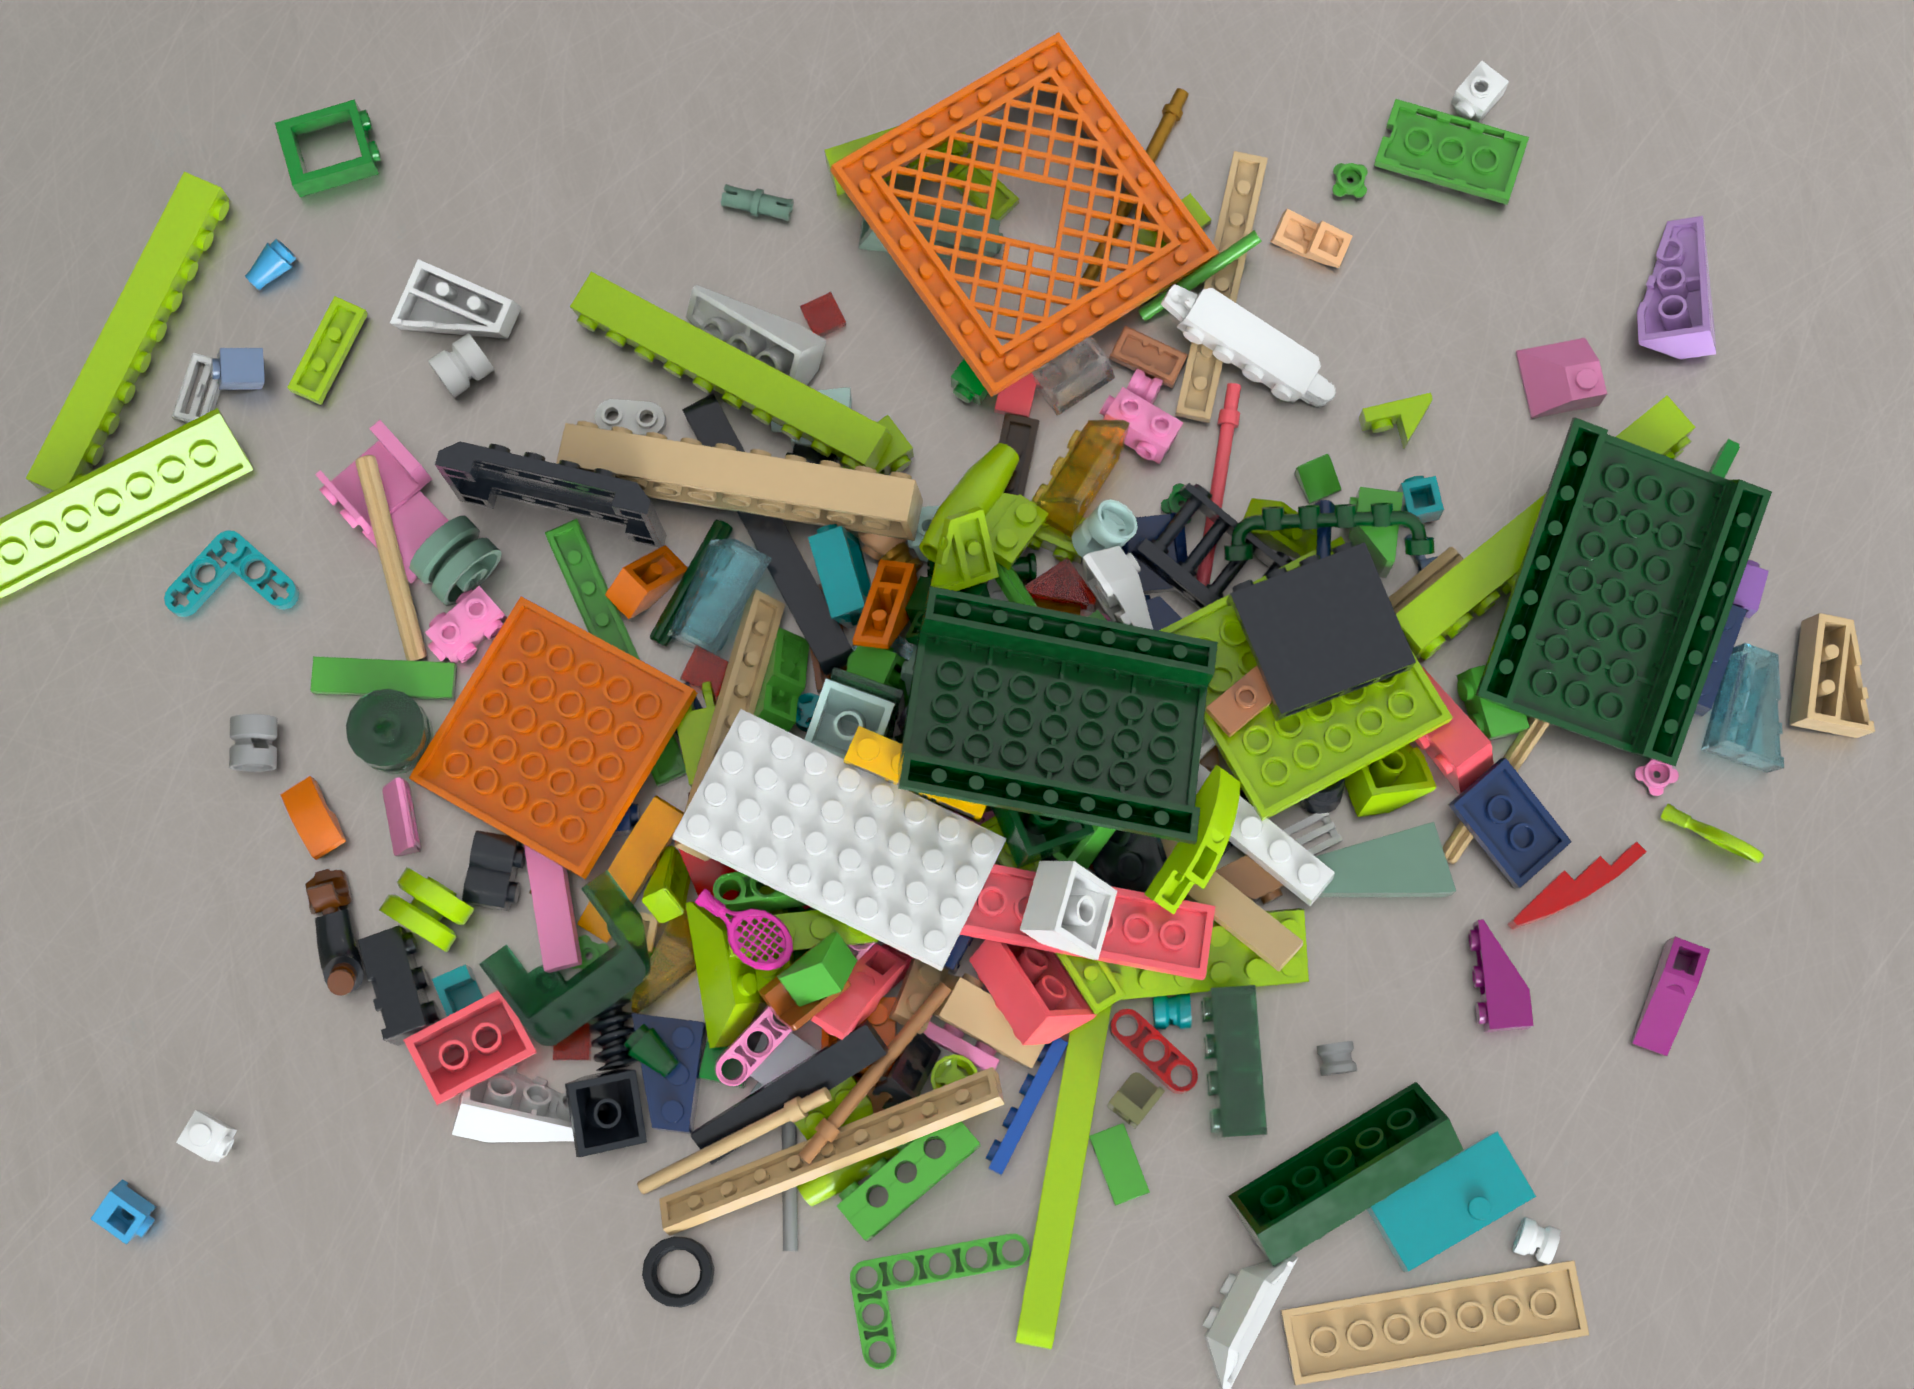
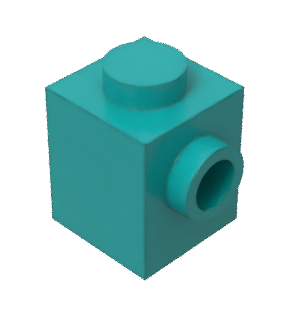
(1422, 498)

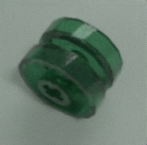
(373, 718)

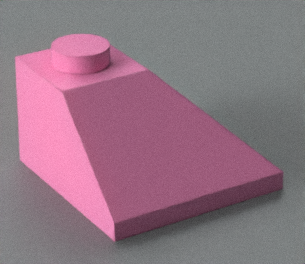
(1561, 377)

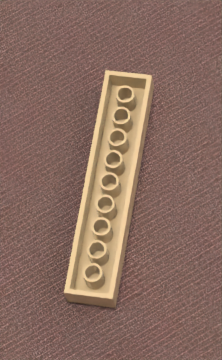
(750, 481)

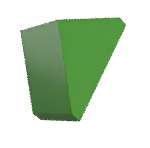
(820, 971)

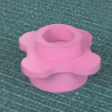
(1656, 785)

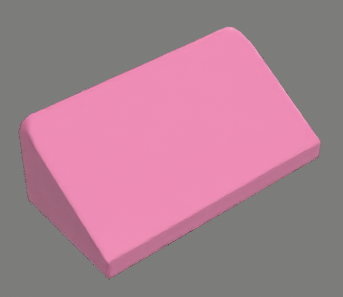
(401, 817)

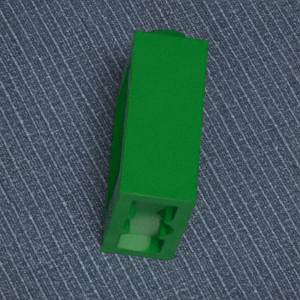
(333, 175)

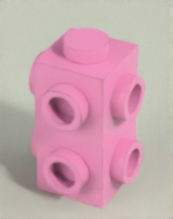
(1150, 428)
(465, 626)

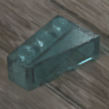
(1746, 712)

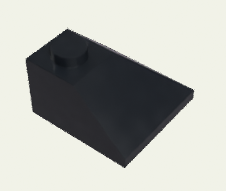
(605, 1112)

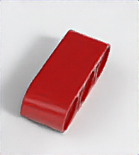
(1147, 1033)

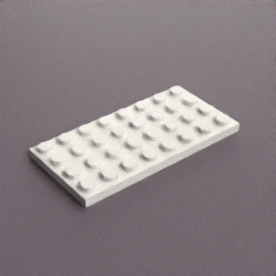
(840, 839)

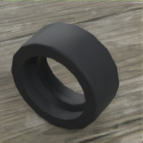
(650, 1272)

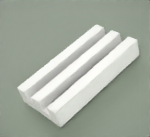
(187, 386)
(1329, 827)

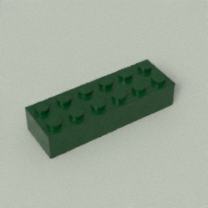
(1346, 1173)

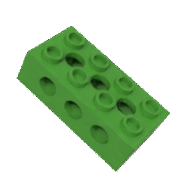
(855, 1198)

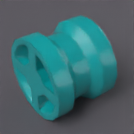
(805, 710)

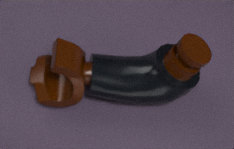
(334, 932)

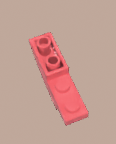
(870, 980)

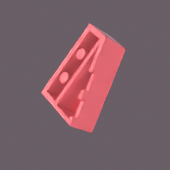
(1458, 746)

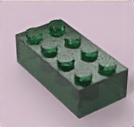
(1236, 1063)

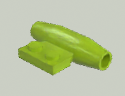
(1009, 517)
(837, 1181)

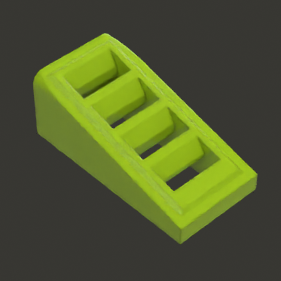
(668, 887)

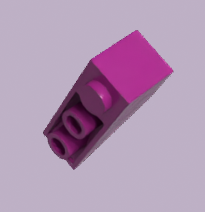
(1503, 992)
(1670, 994)

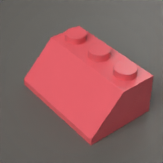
(1031, 991)
(469, 1047)

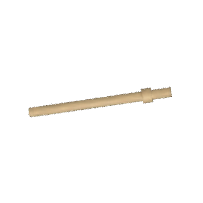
(793, 1111)

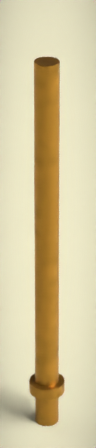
(1171, 113)

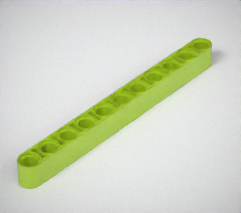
(1062, 1182)

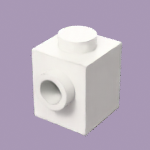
(1479, 92)
(207, 1136)

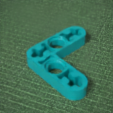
(235, 563)

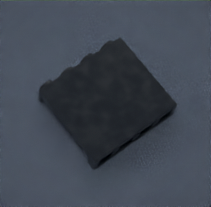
(1321, 629)

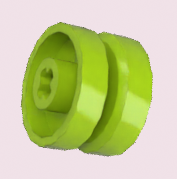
(427, 908)

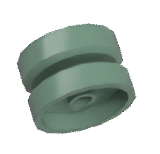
(455, 559)

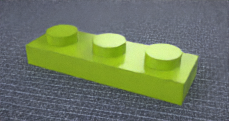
(327, 350)

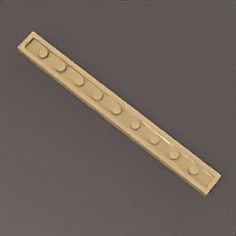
(853, 1144)

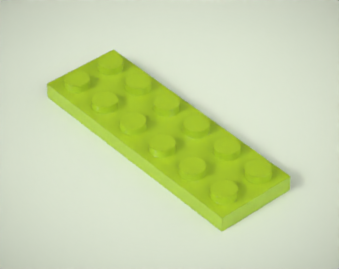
(1228, 965)

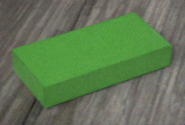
(1119, 1164)

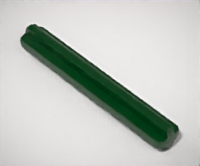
(718, 530)

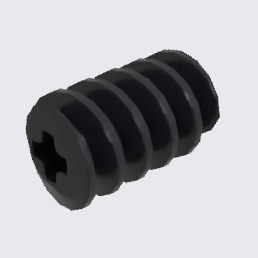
(613, 1036)

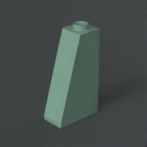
(869, 240)
(1391, 866)

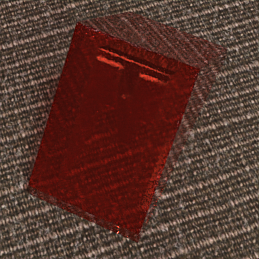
(1063, 585)

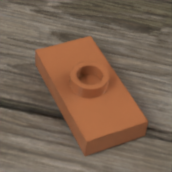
(1149, 355)
(1240, 702)

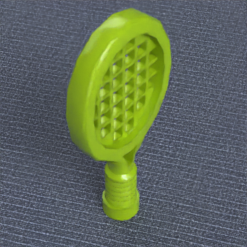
(1713, 834)

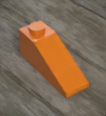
(885, 605)

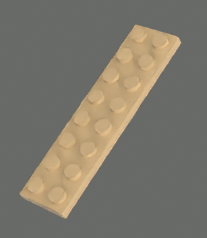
(1434, 1322)

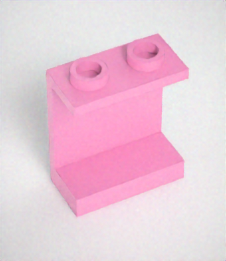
(399, 472)

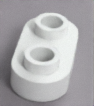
(630, 416)

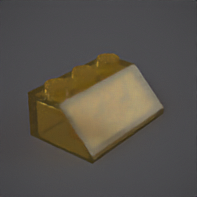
(1081, 473)

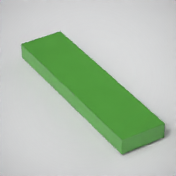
(363, 676)

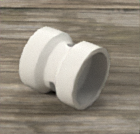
(1536, 1240)

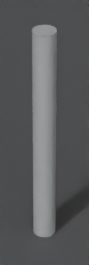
(789, 1196)

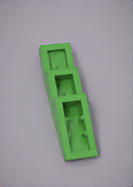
(783, 680)

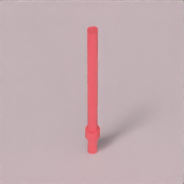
(1228, 420)

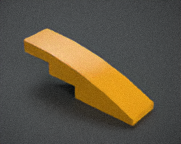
(637, 858)

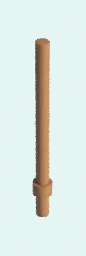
(827, 1129)

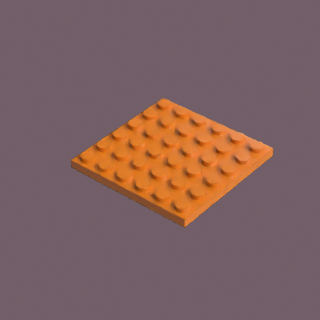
(553, 736)

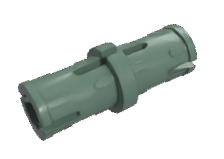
(757, 202)

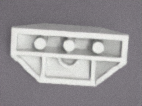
(1242, 1315)

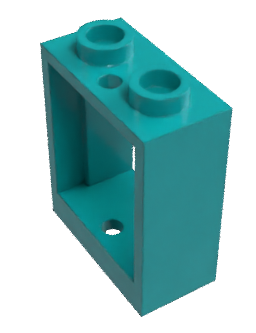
(841, 572)

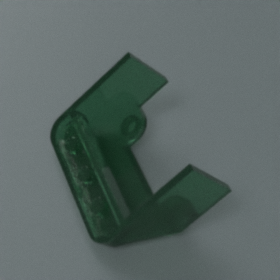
(558, 1007)

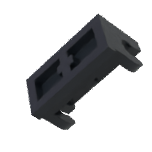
(909, 1071)

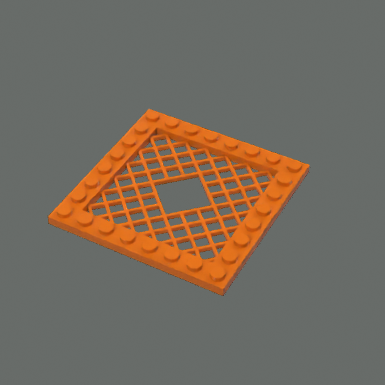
(1052, 62)

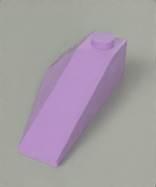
(1678, 299)

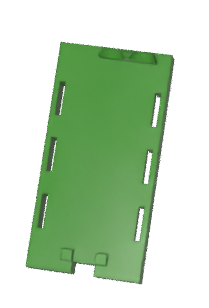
(1451, 154)

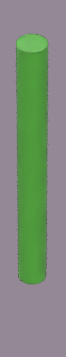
(1205, 271)

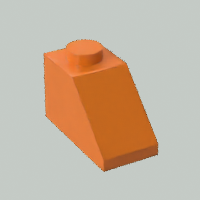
(645, 581)

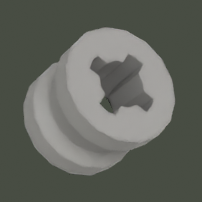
(1336, 1058)

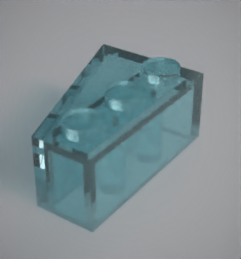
(718, 594)

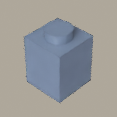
(238, 368)

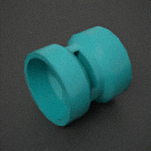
(1172, 1011)

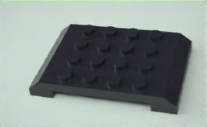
(484, 473)

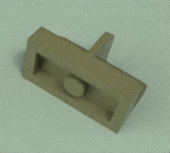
(1135, 1099)

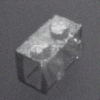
(1073, 375)

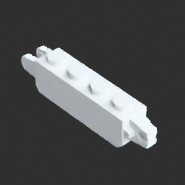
(1249, 344)

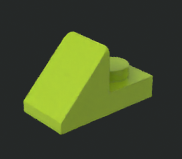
(1404, 413)

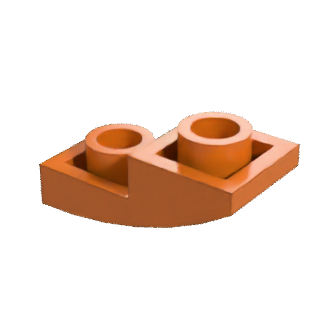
(312, 818)

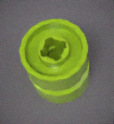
(951, 1069)

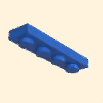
(1018, 1119)

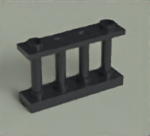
(1182, 574)

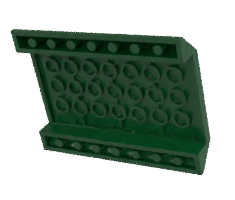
(1623, 594)
(1057, 715)

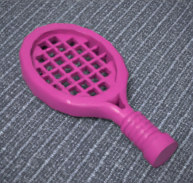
(719, 910)

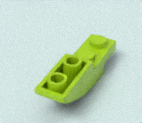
(1196, 863)

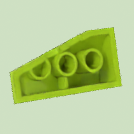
(1390, 782)

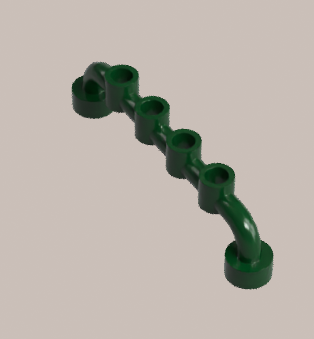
(1343, 517)

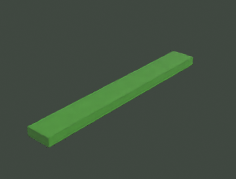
(603, 618)

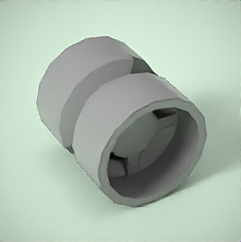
(251, 730)

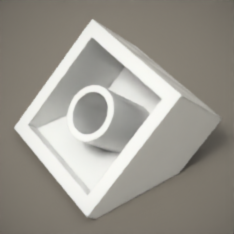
(1068, 908)

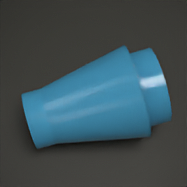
(270, 264)

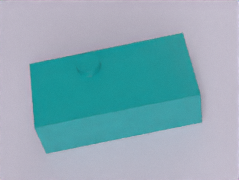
(1451, 1202)

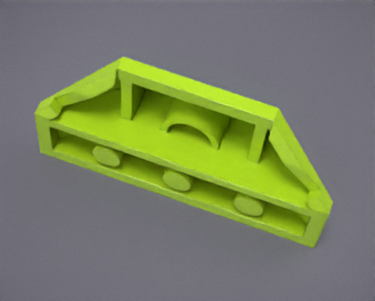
(725, 982)

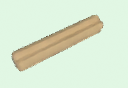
(1425, 578)

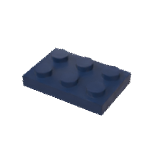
(1510, 823)

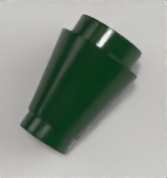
(651, 1050)

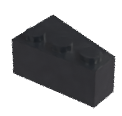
(398, 983)

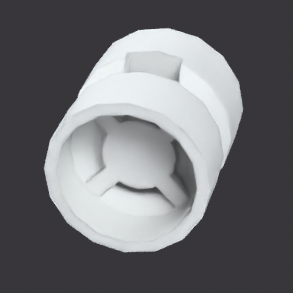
(461, 365)

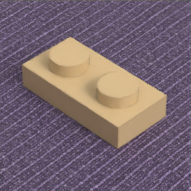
(915, 989)

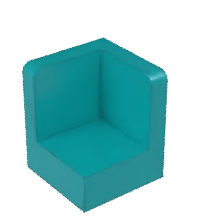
(457, 989)

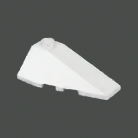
(758, 333)
(1117, 586)
(513, 1110)

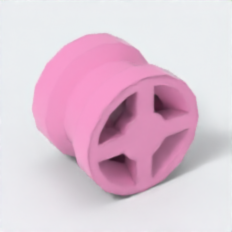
(1145, 386)

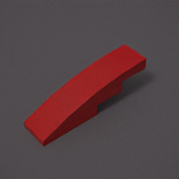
(1566, 891)

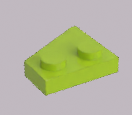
(964, 552)

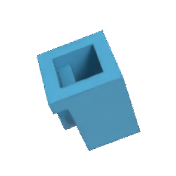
(116, 1212)

